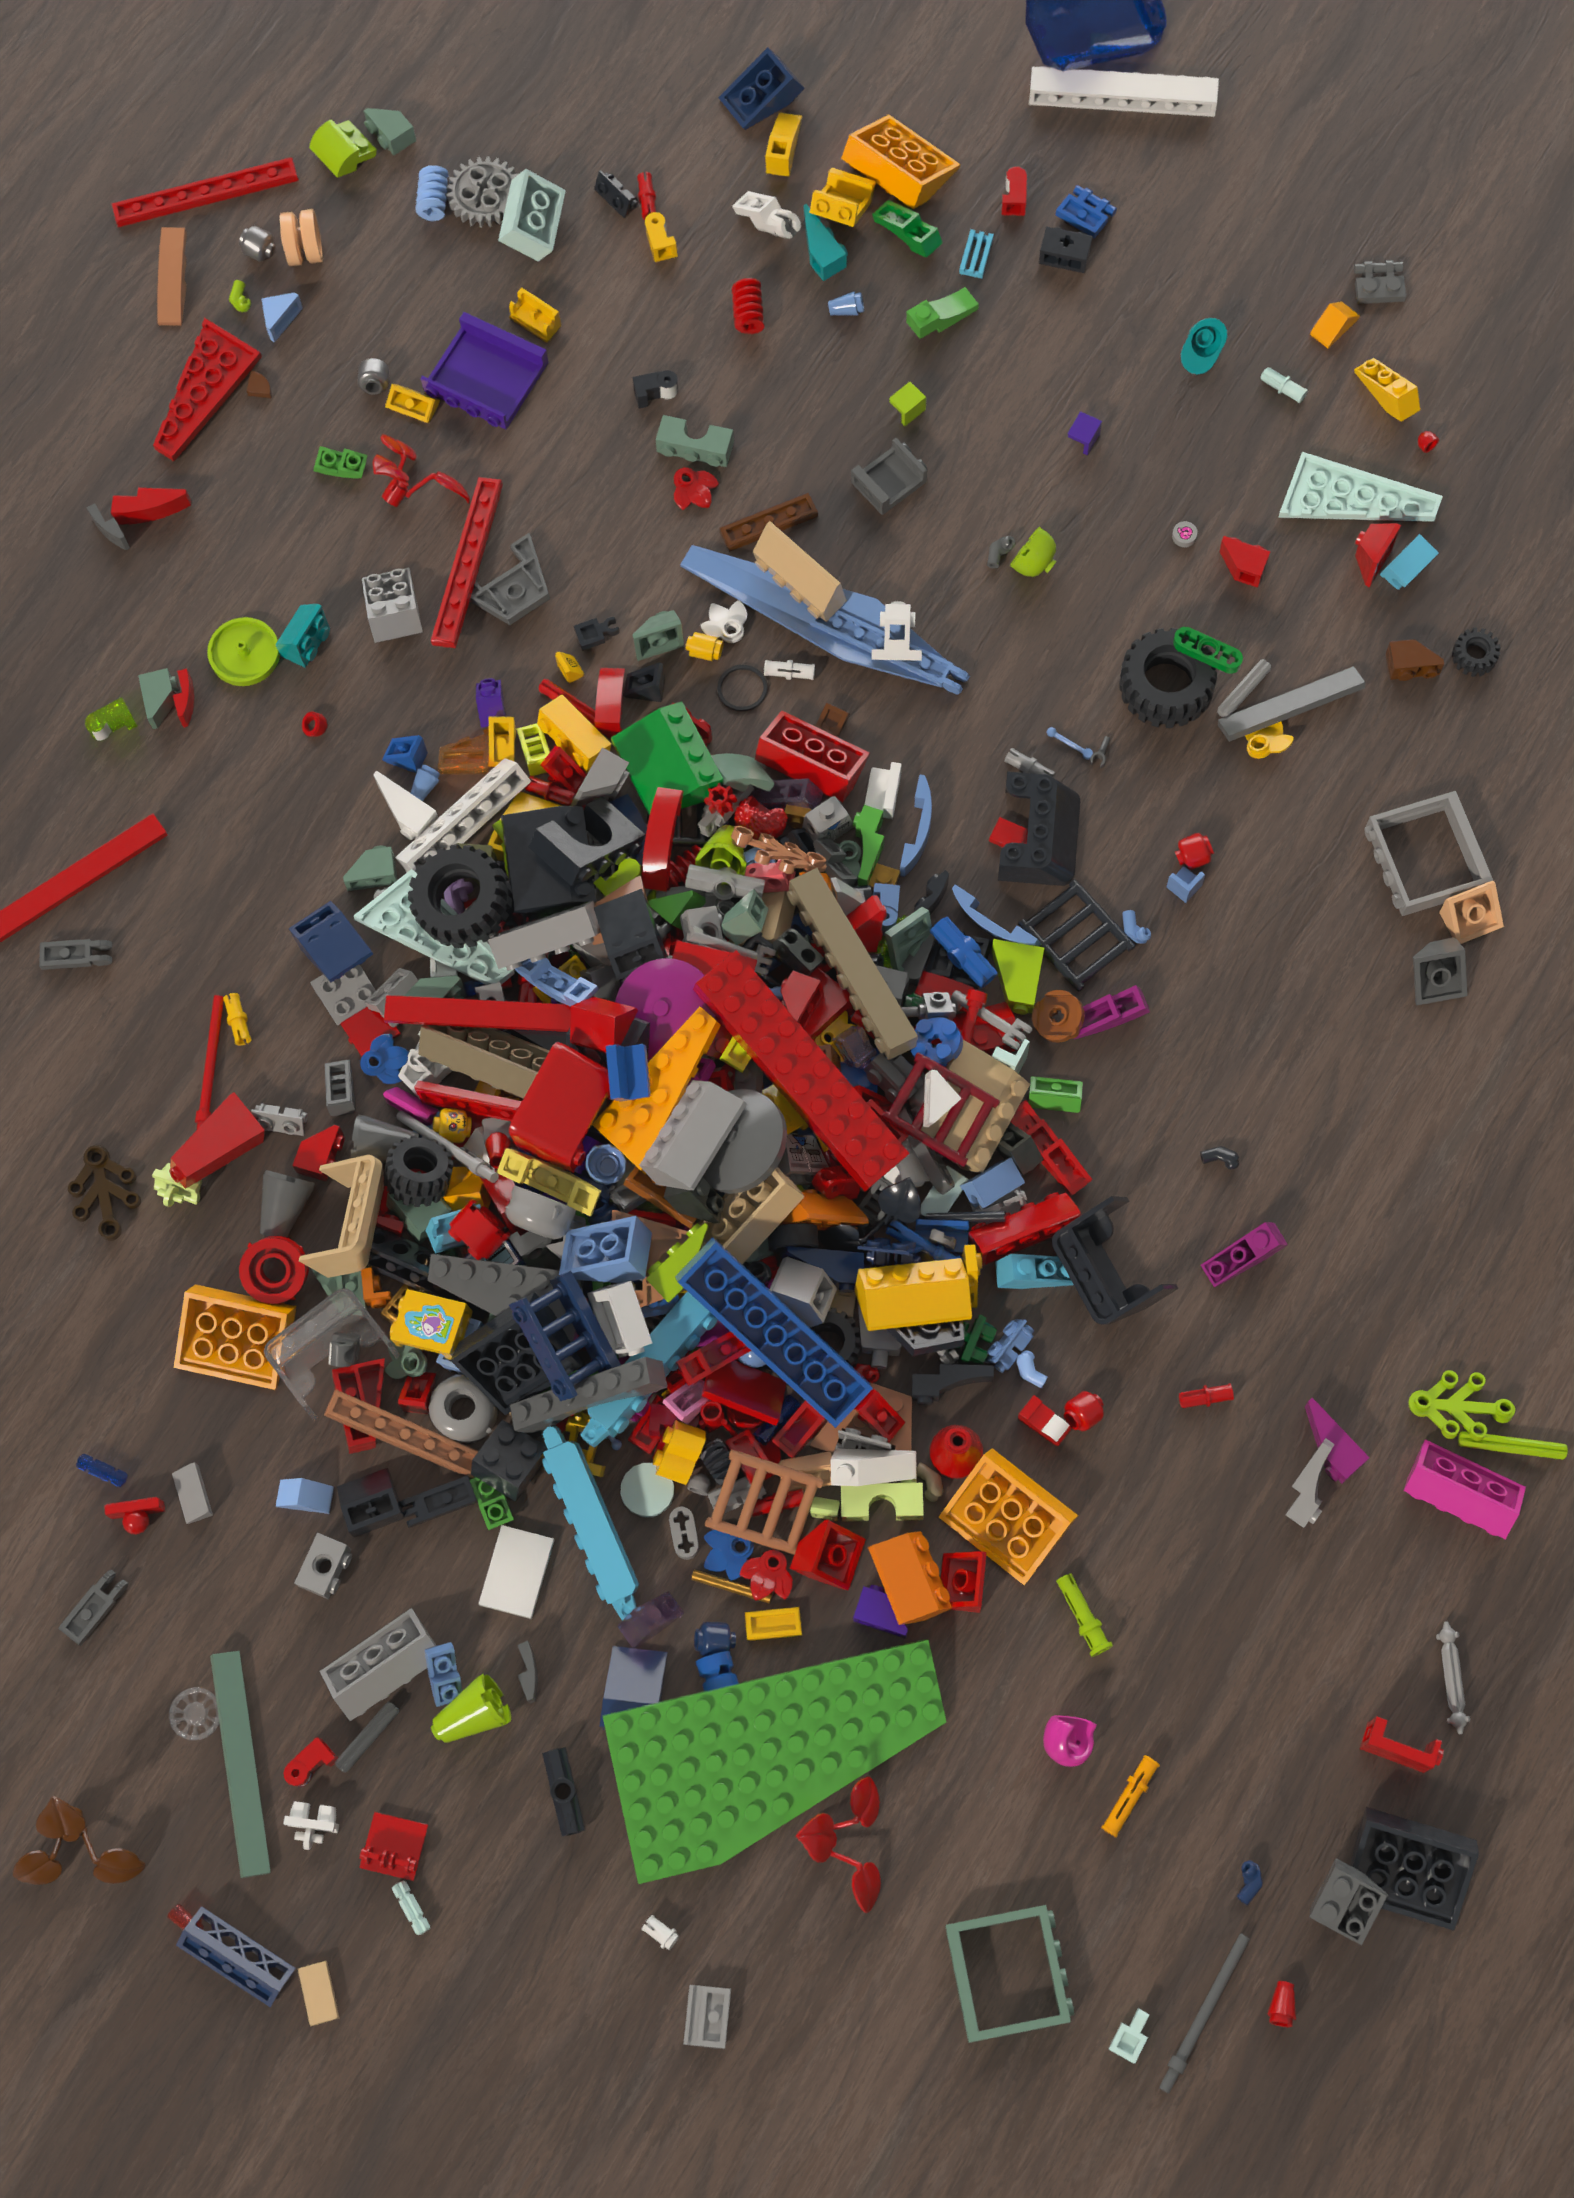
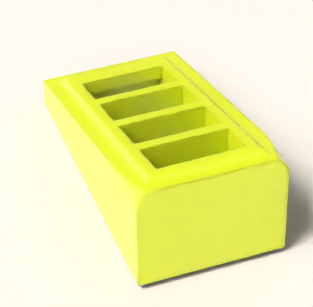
(533, 762)

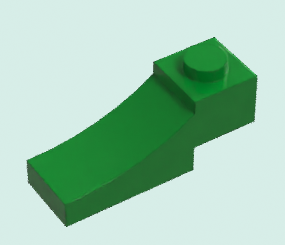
(908, 227)

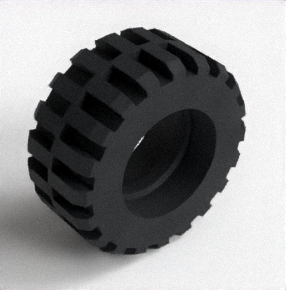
(1161, 706)
(438, 875)

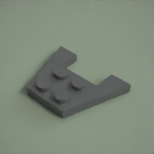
(516, 590)

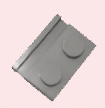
(707, 2016)

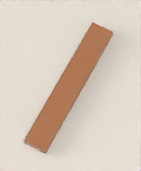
(400, 1433)

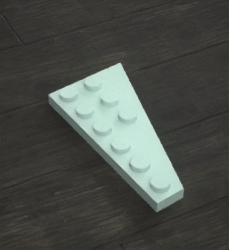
(1341, 492)
(392, 917)

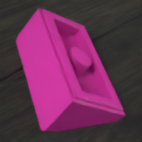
(411, 1105)

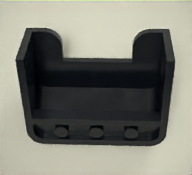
(1051, 836)

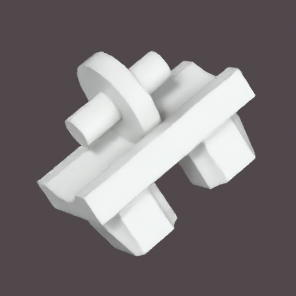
(299, 1819)

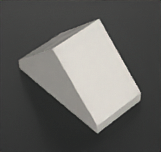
(938, 1097)

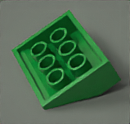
(668, 754)

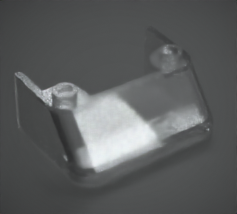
(309, 1339)

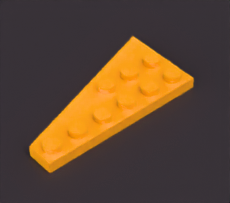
(637, 1122)

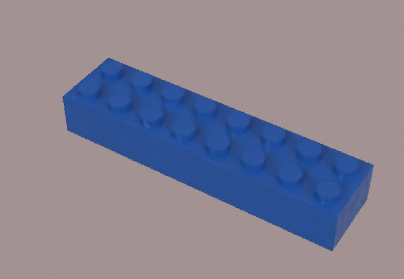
(773, 1332)

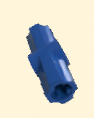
(963, 952)

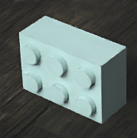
(532, 215)

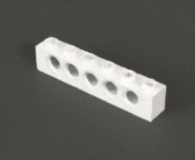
(467, 813)

